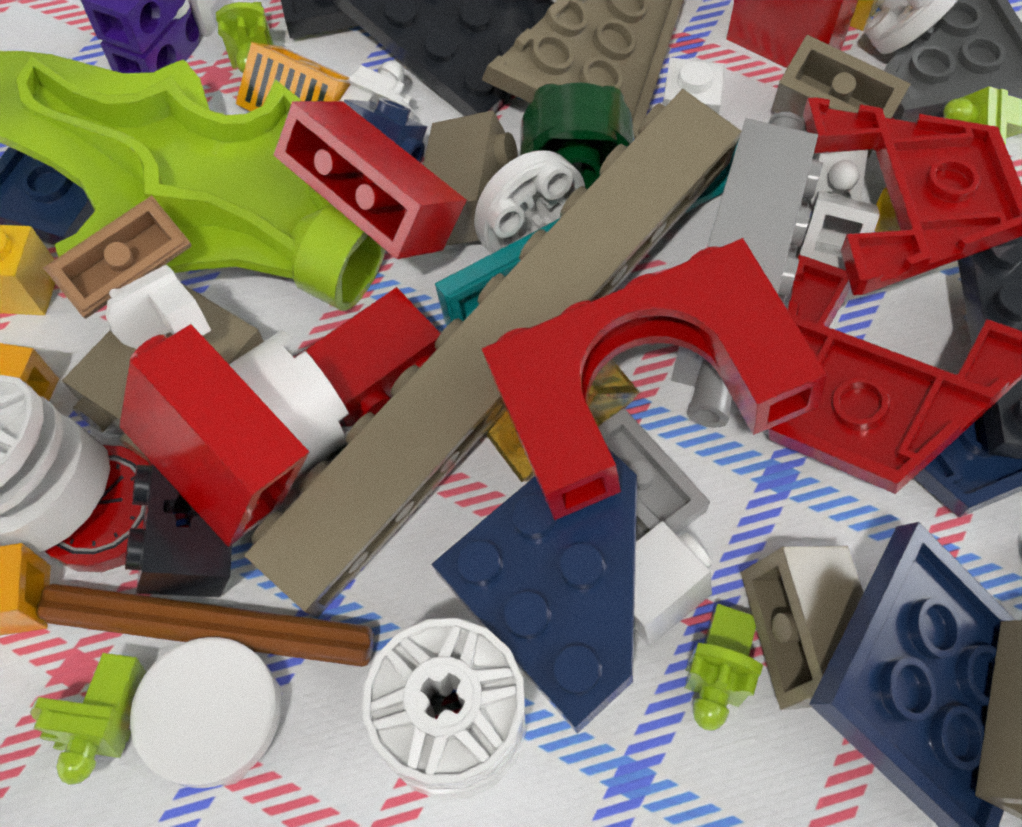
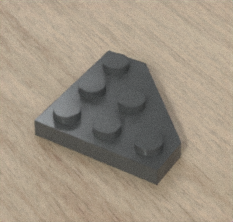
(960, 54)

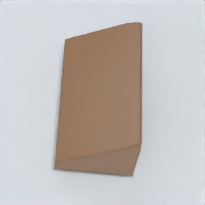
(117, 256)

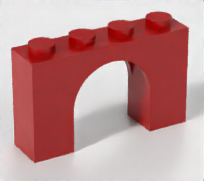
(710, 304)

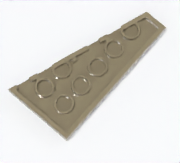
(594, 44)

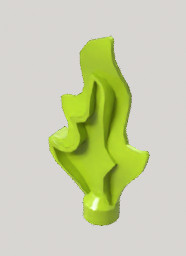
(206, 169)

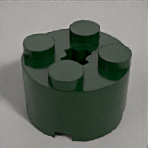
(578, 123)

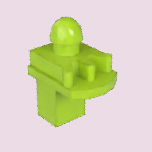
(239, 26)
(988, 107)
(722, 667)
(95, 725)

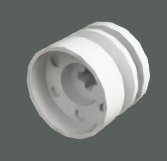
(47, 469)
(458, 751)

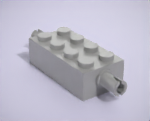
(766, 210)

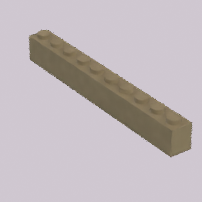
(451, 399)

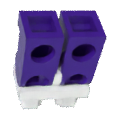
(149, 33)

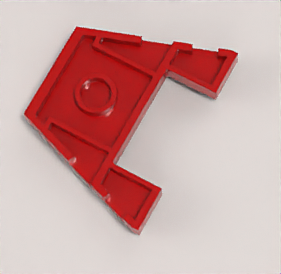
(946, 184)
(879, 408)

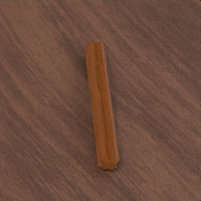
(190, 620)

